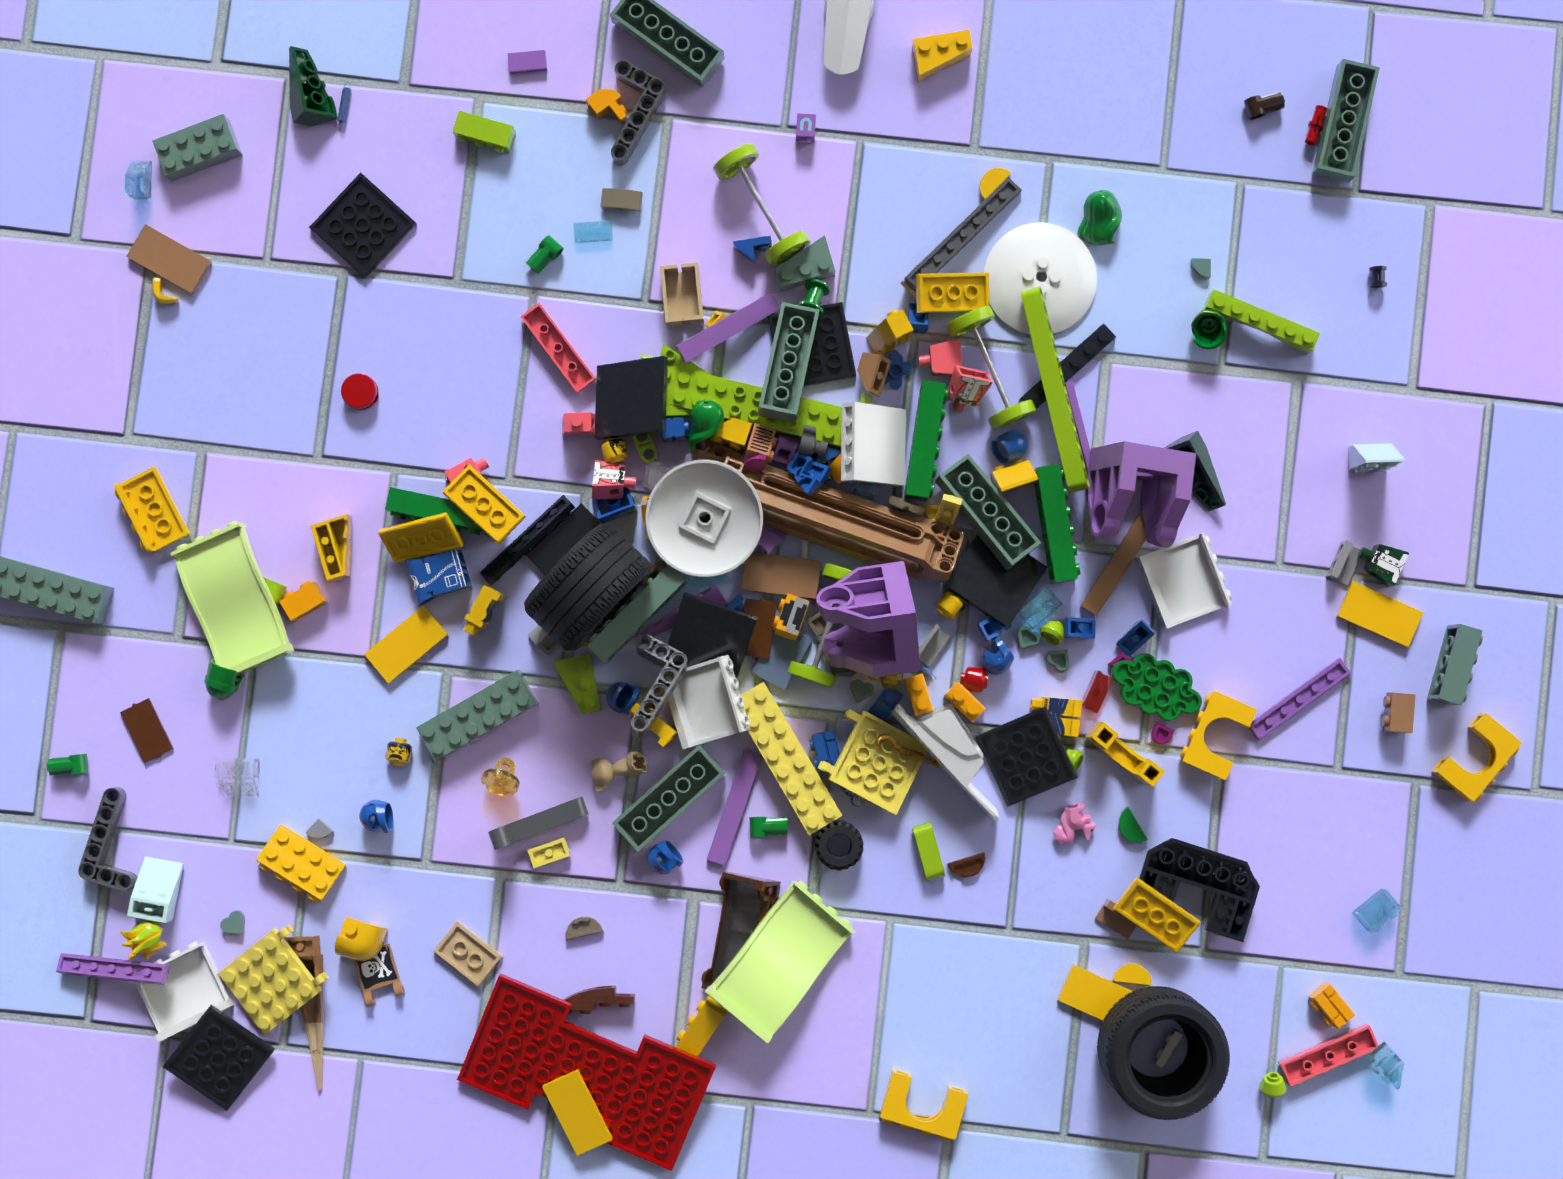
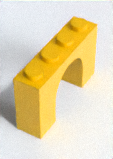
(1218, 707)
(1501, 747)
(1141, 768)
(943, 1123)

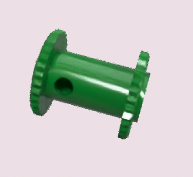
(816, 290)

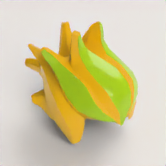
(144, 939)

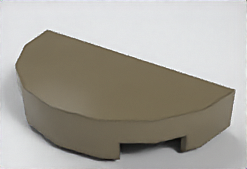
(583, 927)

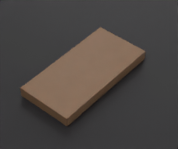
(169, 259)
(781, 575)

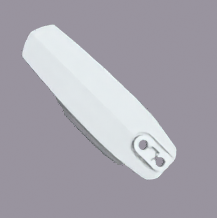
(845, 33)
(951, 745)

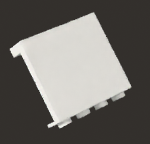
(873, 444)
(1184, 581)
(708, 703)
(188, 992)

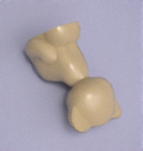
(604, 772)

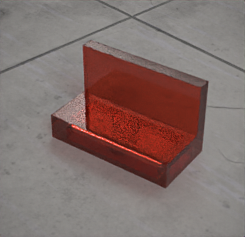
(1096, 691)

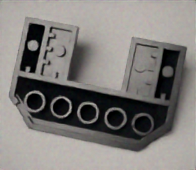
(1225, 875)

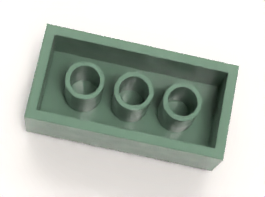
(197, 147)
(1455, 664)

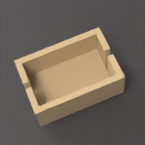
(682, 294)

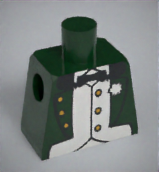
(1384, 563)

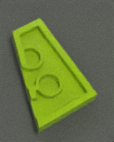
(580, 681)

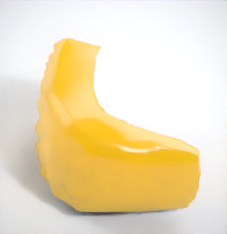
(157, 292)

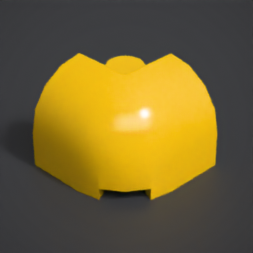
(359, 940)

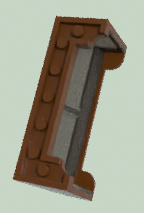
(743, 908)

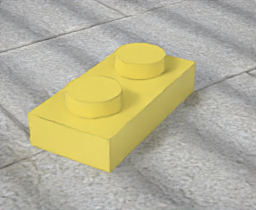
(948, 509)
(549, 852)

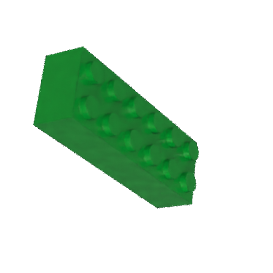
(924, 441)
(418, 506)
(1055, 525)

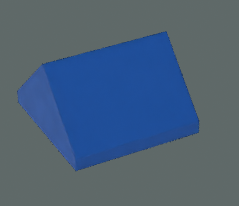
(614, 508)

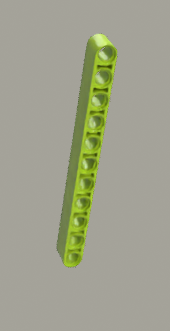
(1055, 390)

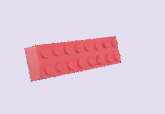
(558, 348)
(1328, 1055)

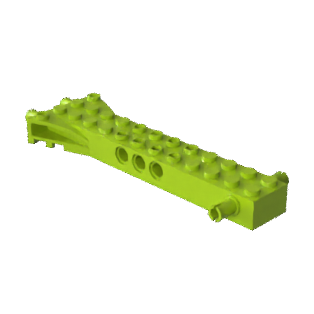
(739, 400)

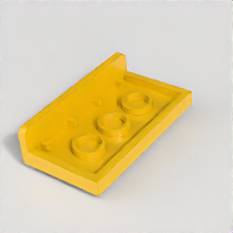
(151, 510)
(300, 863)

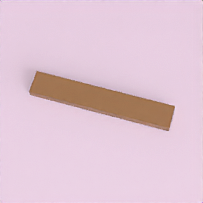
(1116, 567)

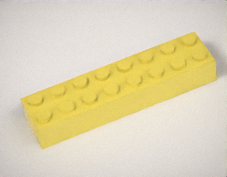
(788, 760)

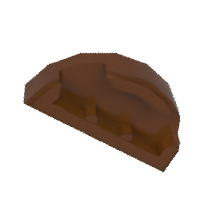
(968, 866)

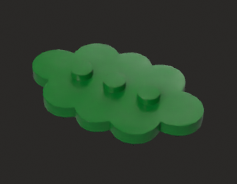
(1156, 687)

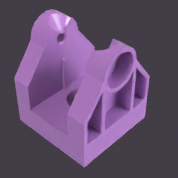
(1164, 492)
(877, 618)

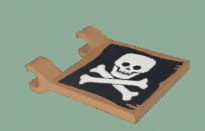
(377, 973)

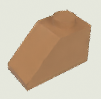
(873, 372)

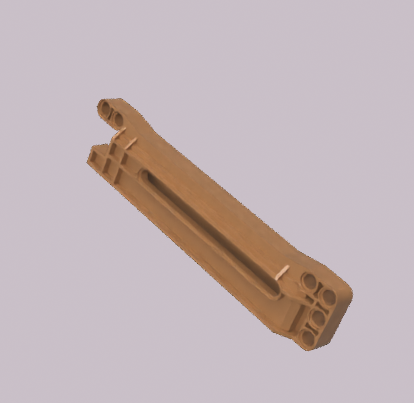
(847, 521)

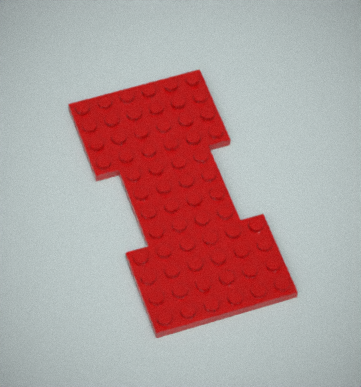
(641, 1094)

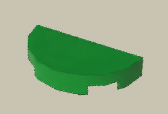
(1130, 828)

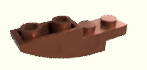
(604, 995)

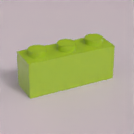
(483, 132)

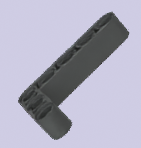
(638, 112)
(660, 685)
(538, 823)
(103, 844)

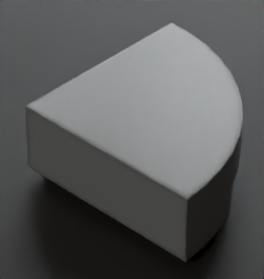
(319, 829)

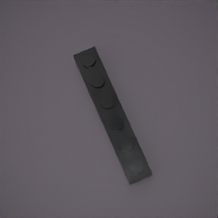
(1074, 361)
(527, 540)

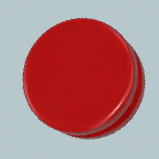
(359, 391)

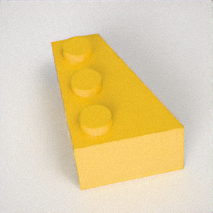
(940, 51)
(890, 332)
(334, 546)
(700, 1026)

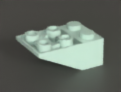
(1373, 456)
(156, 890)

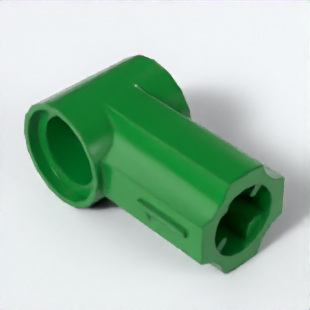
(547, 250)
(73, 764)
(766, 826)

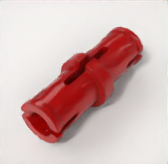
(1319, 113)

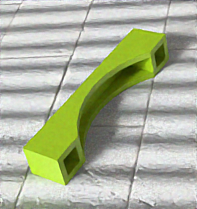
(1287, 331)

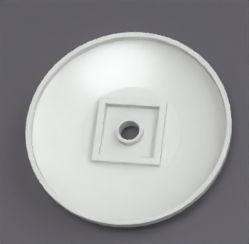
(1044, 249)
(699, 546)

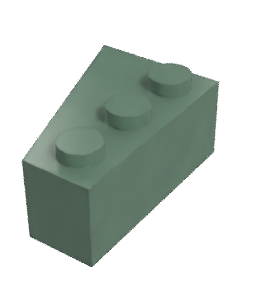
(808, 264)

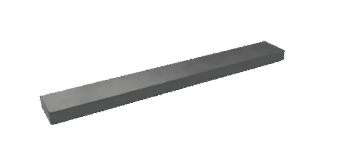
(965, 231)

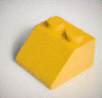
(1013, 477)

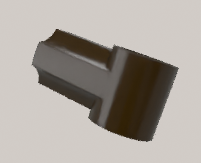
(1258, 106)

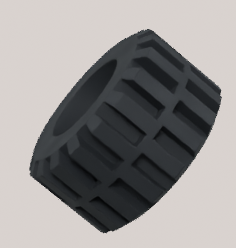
(847, 860)

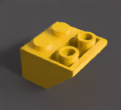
(734, 433)

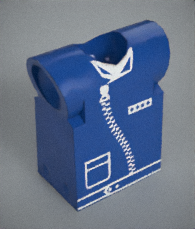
(438, 575)

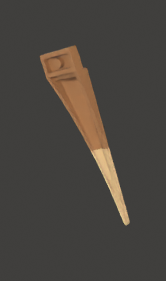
(309, 952)

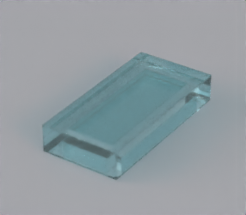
(593, 231)

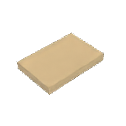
(468, 953)

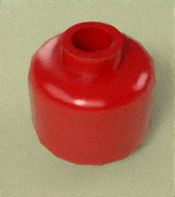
(974, 679)

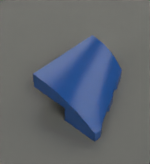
(807, 472)

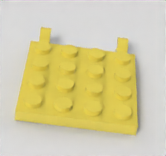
(873, 770)
(271, 980)

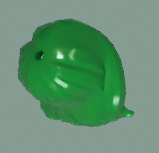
(1100, 218)
(706, 422)

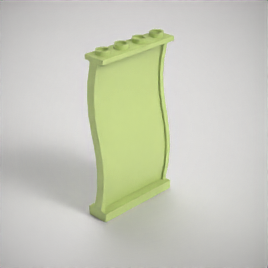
(232, 599)
(780, 961)

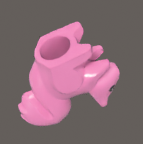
(1072, 820)

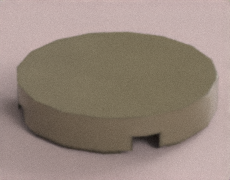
(906, 504)

